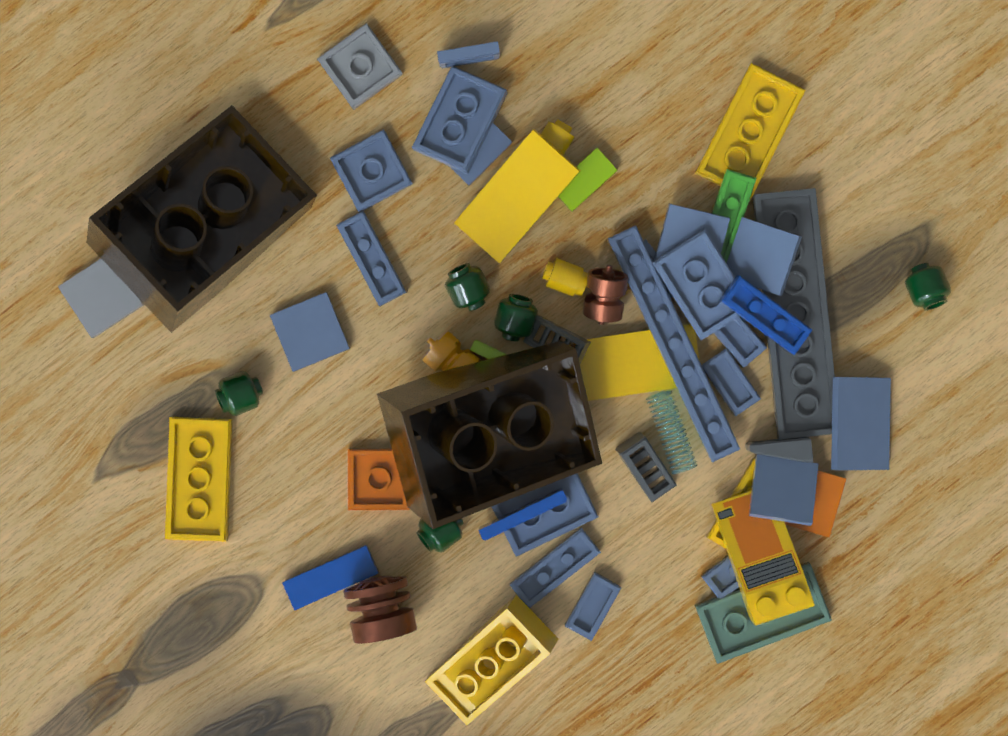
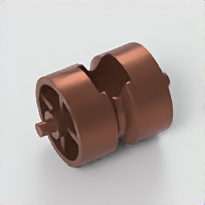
(606, 288)

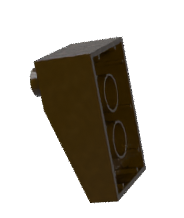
(199, 217)
(489, 431)

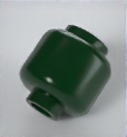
(467, 286)
(928, 286)
(515, 317)
(238, 393)
(441, 537)

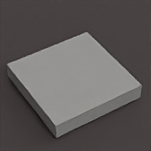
(360, 66)
(99, 298)

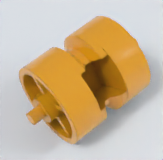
(446, 353)

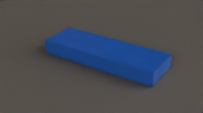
(765, 315)
(522, 514)
(330, 577)

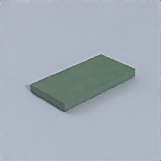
(734, 634)

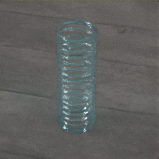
(665, 395)

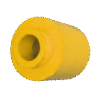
(558, 135)
(565, 277)

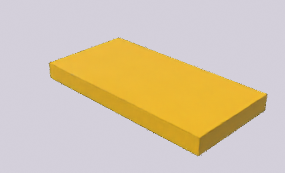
(751, 126)
(517, 196)
(627, 365)
(198, 479)

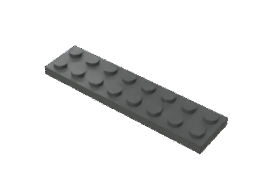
(804, 380)

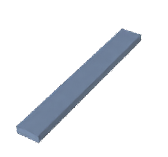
(674, 344)

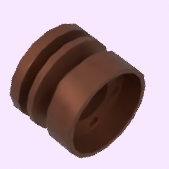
(380, 609)

